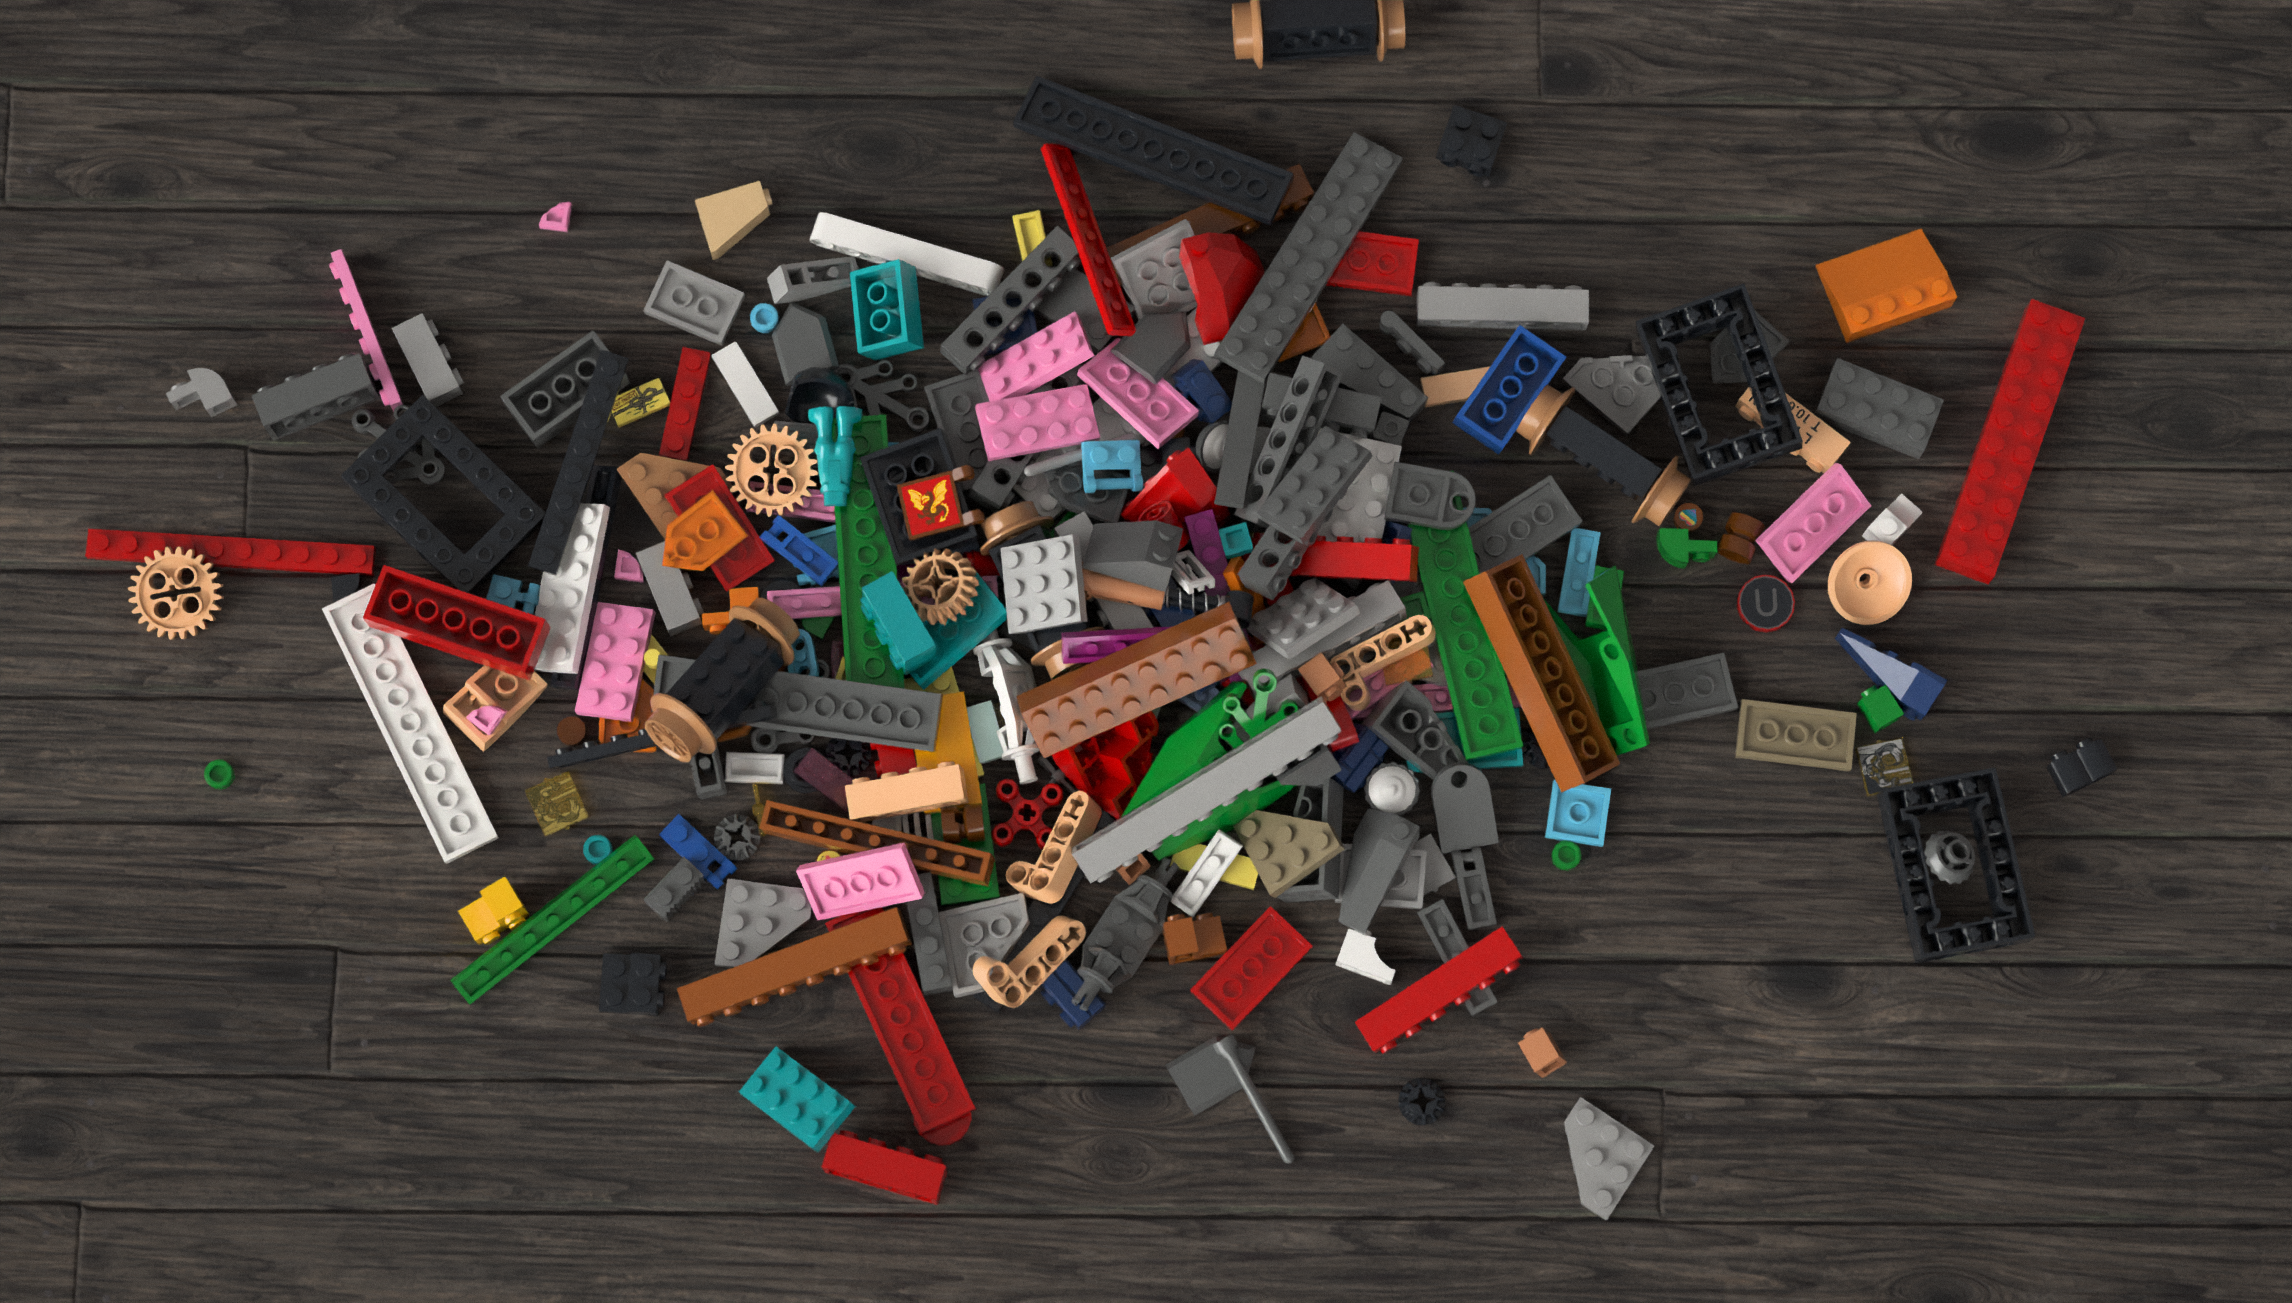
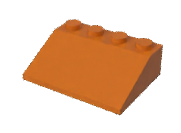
(1886, 285)

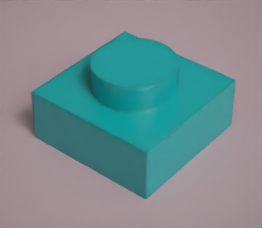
(1236, 540)

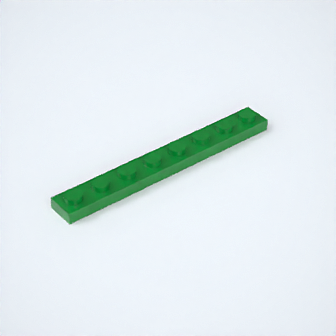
(552, 919)

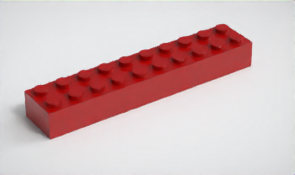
(2009, 441)

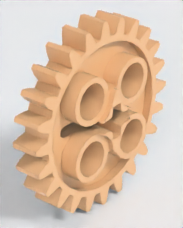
(745, 468)
(172, 567)

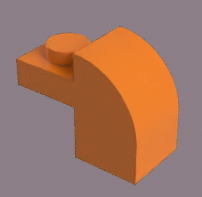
(739, 596)

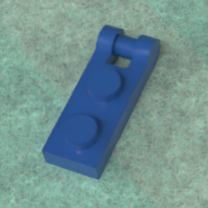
(800, 551)
(697, 850)

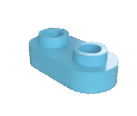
(806, 657)

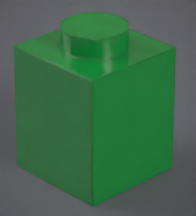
(1879, 707)

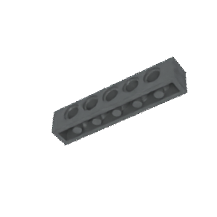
(1055, 245)
(1291, 432)
(986, 489)
(1271, 549)

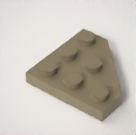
(1286, 847)

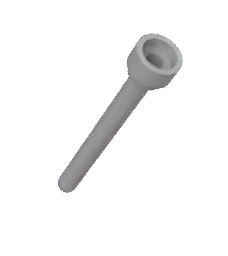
(1075, 456)

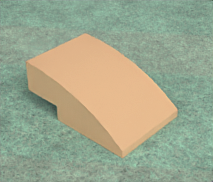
(492, 688)

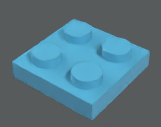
(1578, 814)

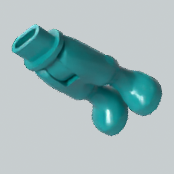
(835, 458)

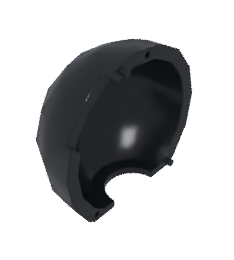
(814, 389)

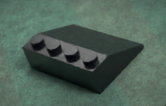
(907, 462)

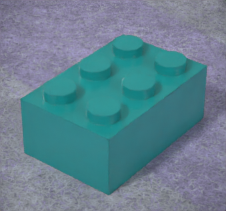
(886, 309)
(897, 624)

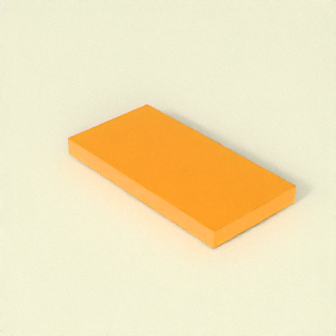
(954, 745)

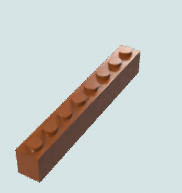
(856, 837)
(794, 966)

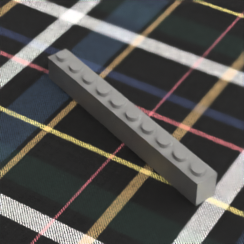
(1206, 790)

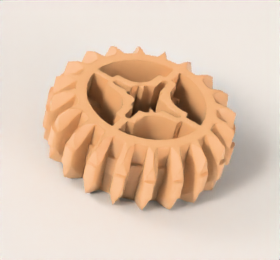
(952, 595)

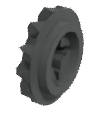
(740, 850)

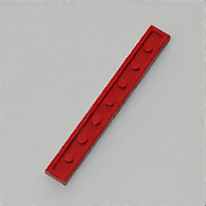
(1088, 240)

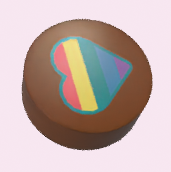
(1688, 517)

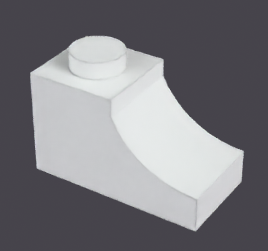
(1893, 521)
(1360, 956)

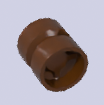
(1740, 538)
(962, 823)

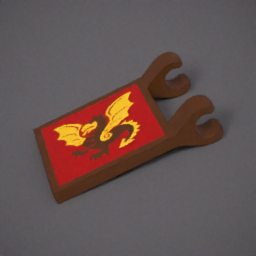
(933, 504)

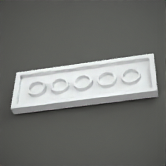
(568, 596)

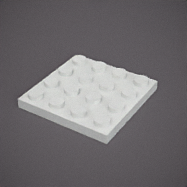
(1365, 503)

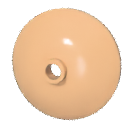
(1880, 593)

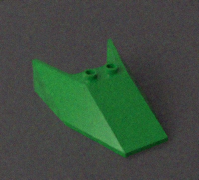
(1609, 666)
(1188, 751)

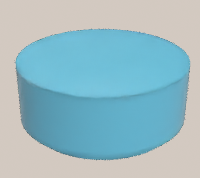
(764, 318)

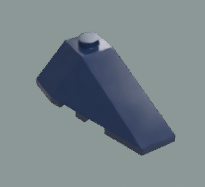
(1911, 686)

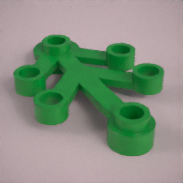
(1258, 723)

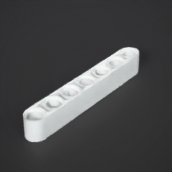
(884, 246)

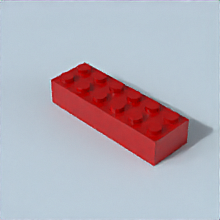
(456, 622)

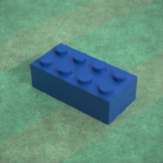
(1508, 389)

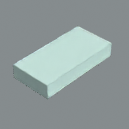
(983, 731)

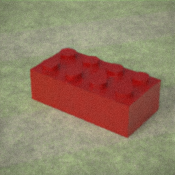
(885, 1168)

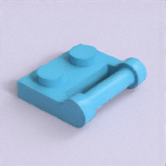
(1111, 456)

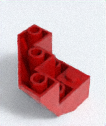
(1184, 486)

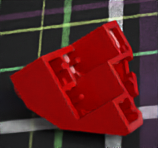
(1222, 278)
(1111, 763)

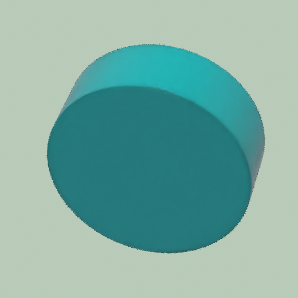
(597, 848)

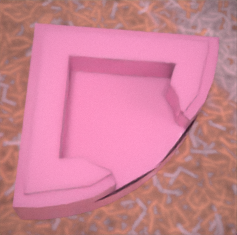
(557, 218)
(628, 568)
(487, 718)

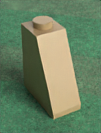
(732, 215)

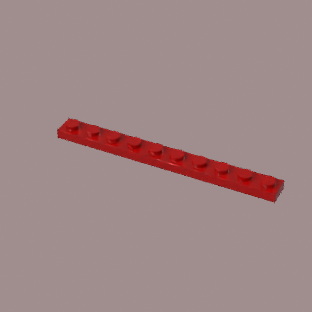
(235, 551)

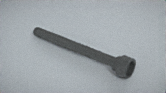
(1228, 1050)

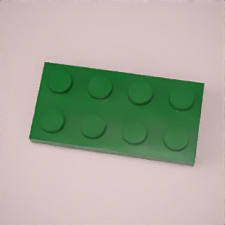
(958, 891)

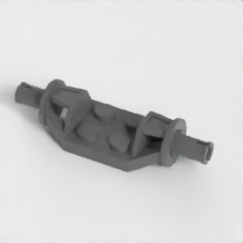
(1124, 934)

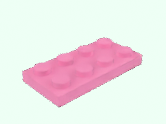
(1036, 359)
(1150, 408)
(1037, 422)
(1813, 522)
(615, 662)
(860, 881)

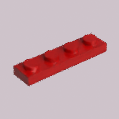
(685, 404)

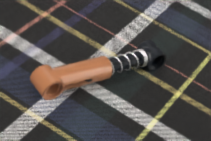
(1118, 590)

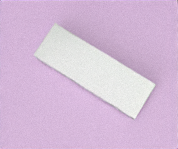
(745, 384)
(1206, 873)

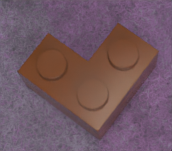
(1193, 940)

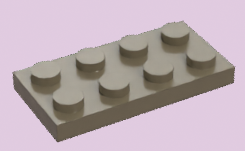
(1795, 735)

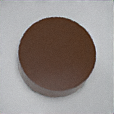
(571, 731)

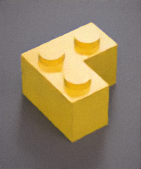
(494, 912)

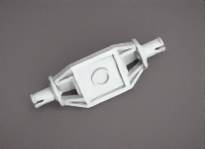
(1010, 680)

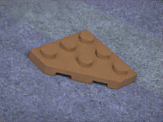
(653, 477)

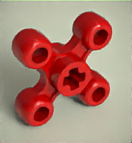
(1018, 806)

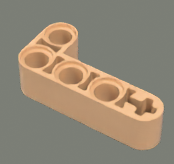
(1384, 656)
(1056, 865)
(1062, 938)

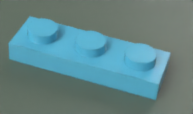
(1578, 572)

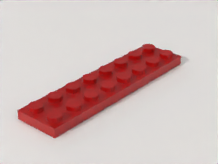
(908, 1035)

